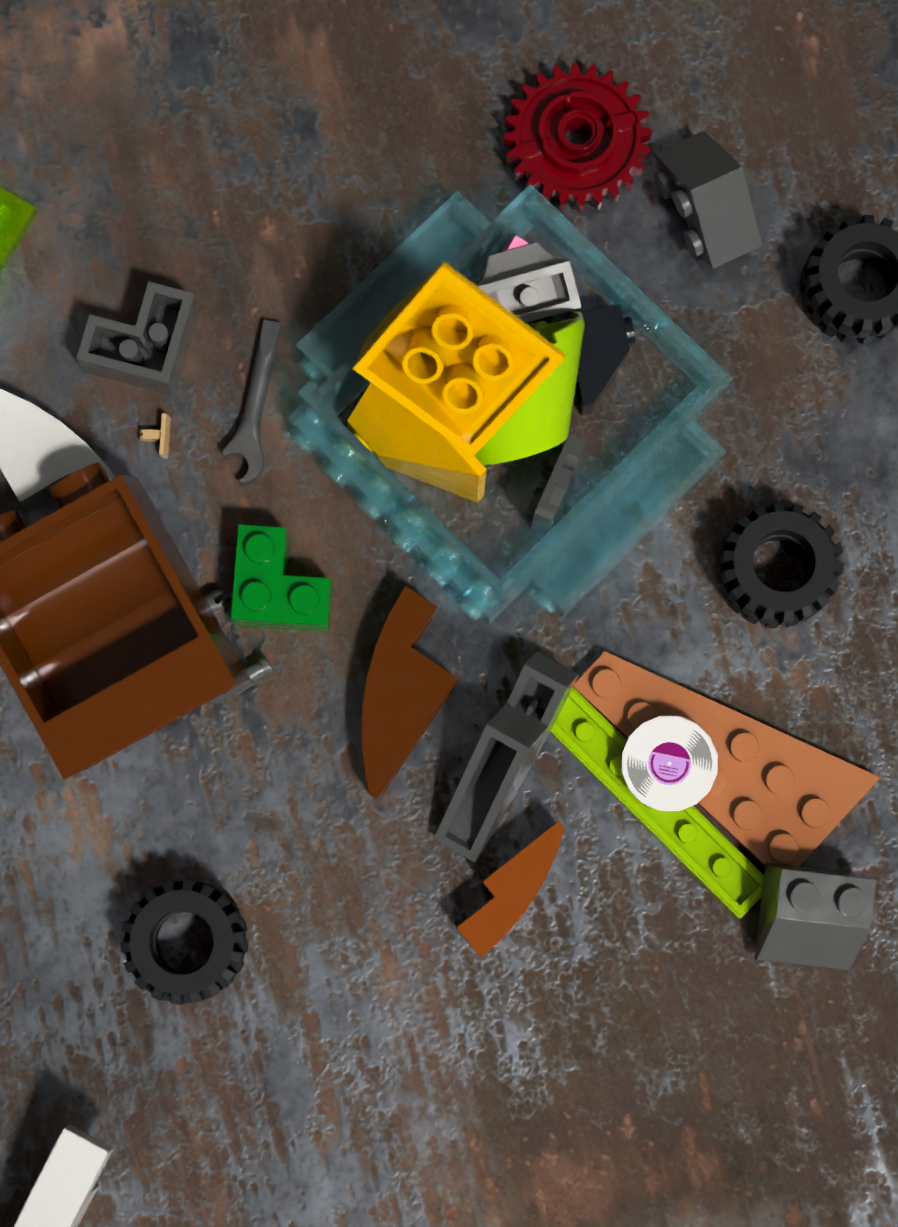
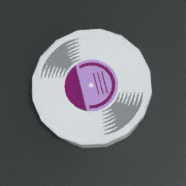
(669, 763)

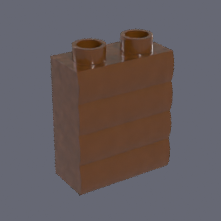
(104, 622)

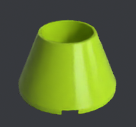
(547, 413)

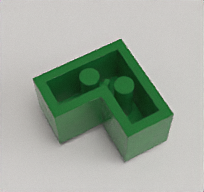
(270, 597)

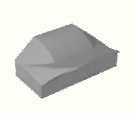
(530, 282)

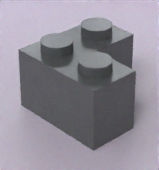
(712, 197)
(149, 352)

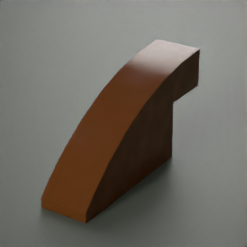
(400, 692)

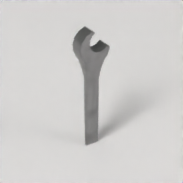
(247, 438)

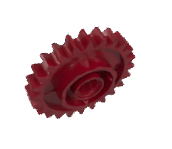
(584, 105)

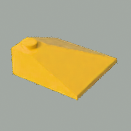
(456, 358)
(414, 447)

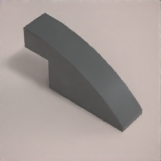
(505, 755)

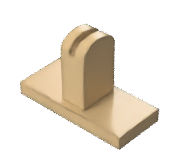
(159, 435)

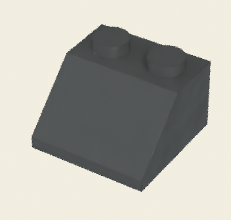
(813, 916)

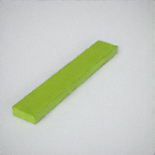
(682, 832)

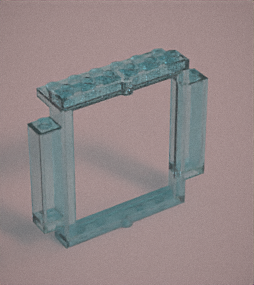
(609, 518)

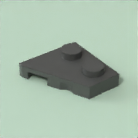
(562, 466)

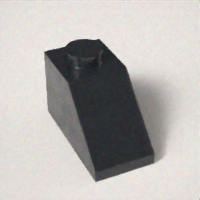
(602, 353)

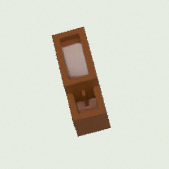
(512, 891)

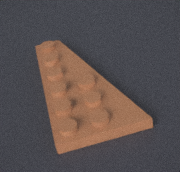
(769, 787)

